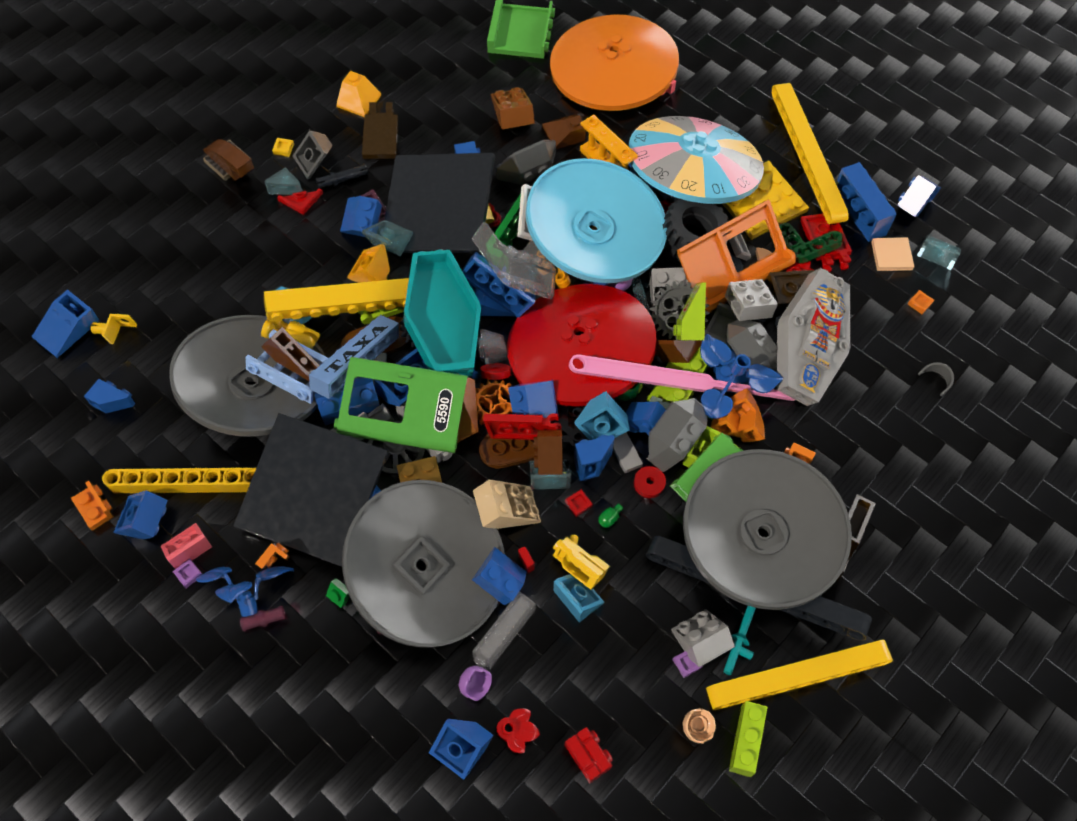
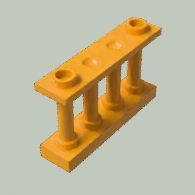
(607, 140)

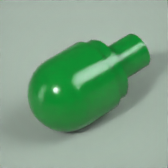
(610, 516)

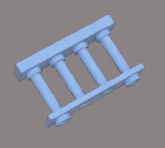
(274, 376)

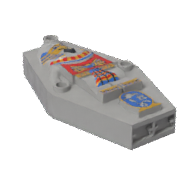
(813, 337)

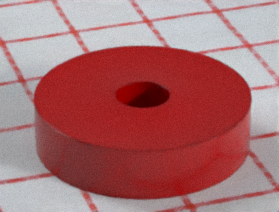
(495, 371)
(649, 490)

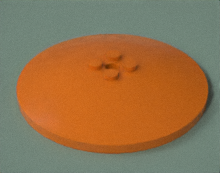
(602, 79)

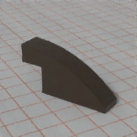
(859, 516)

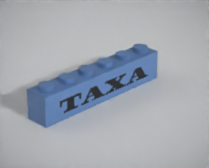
(366, 345)

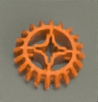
(489, 395)

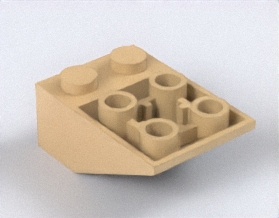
(505, 504)

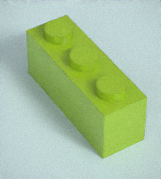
(748, 739)

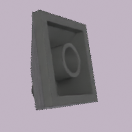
(312, 152)

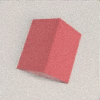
(186, 546)

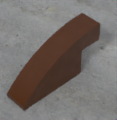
(229, 158)

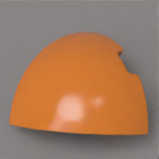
(743, 420)

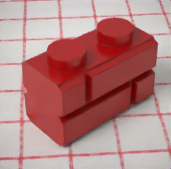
(588, 754)

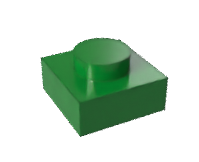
(338, 593)

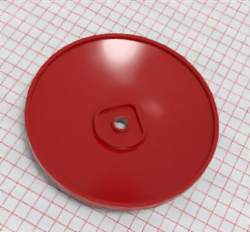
(613, 329)

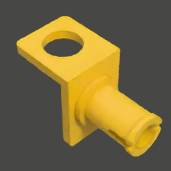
(111, 328)

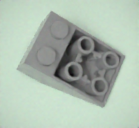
(663, 276)

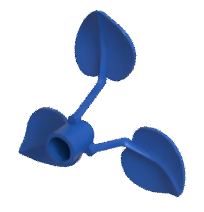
(717, 352)
(245, 600)

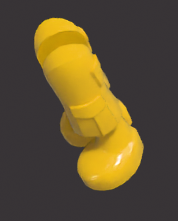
(298, 331)

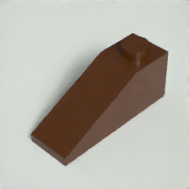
(290, 354)

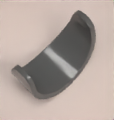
(943, 370)

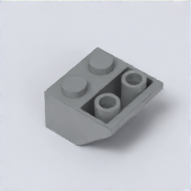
(703, 637)

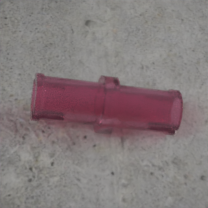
(262, 618)

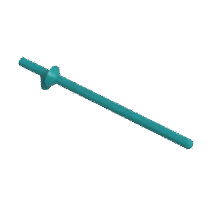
(740, 639)

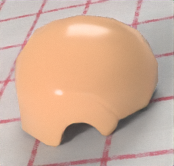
(699, 725)

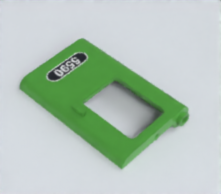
(430, 409)

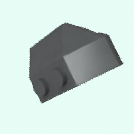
(527, 163)
(753, 341)
(676, 433)

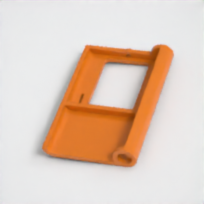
(710, 261)

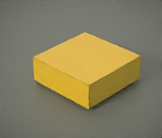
(283, 147)

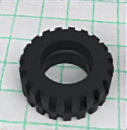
(682, 212)

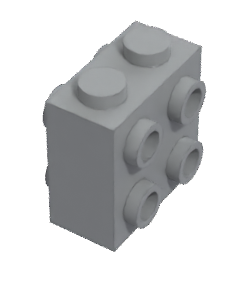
(750, 300)

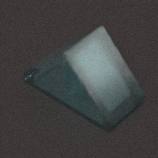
(283, 183)

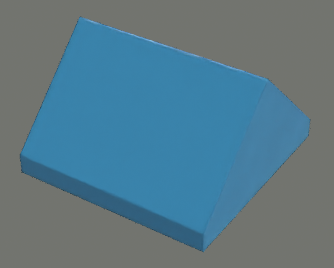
(576, 596)

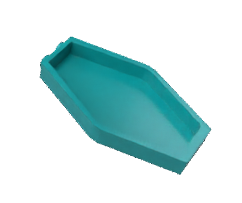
(442, 313)

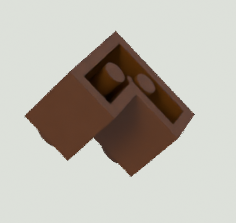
(548, 452)

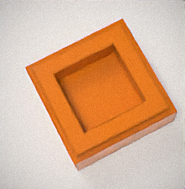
(920, 302)

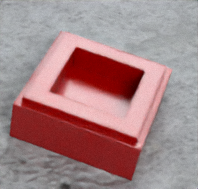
(578, 502)
(526, 559)

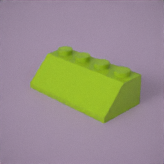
(671, 394)

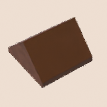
(677, 350)

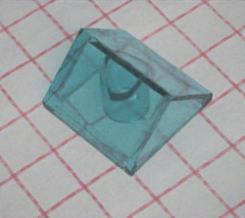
(391, 235)
(939, 252)
(550, 481)

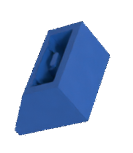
(592, 456)

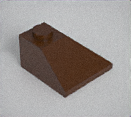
(565, 131)

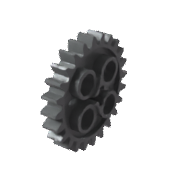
(676, 294)

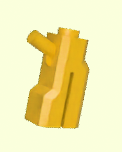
(579, 563)

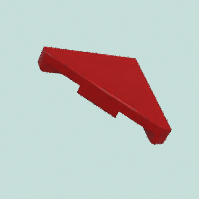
(301, 200)

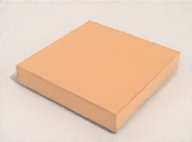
(892, 254)

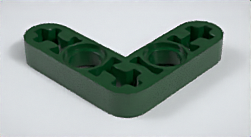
(802, 248)

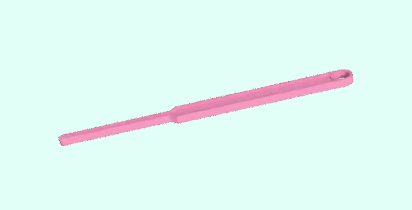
(660, 376)

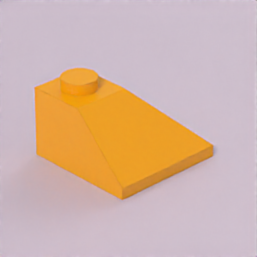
(356, 94)
(371, 265)

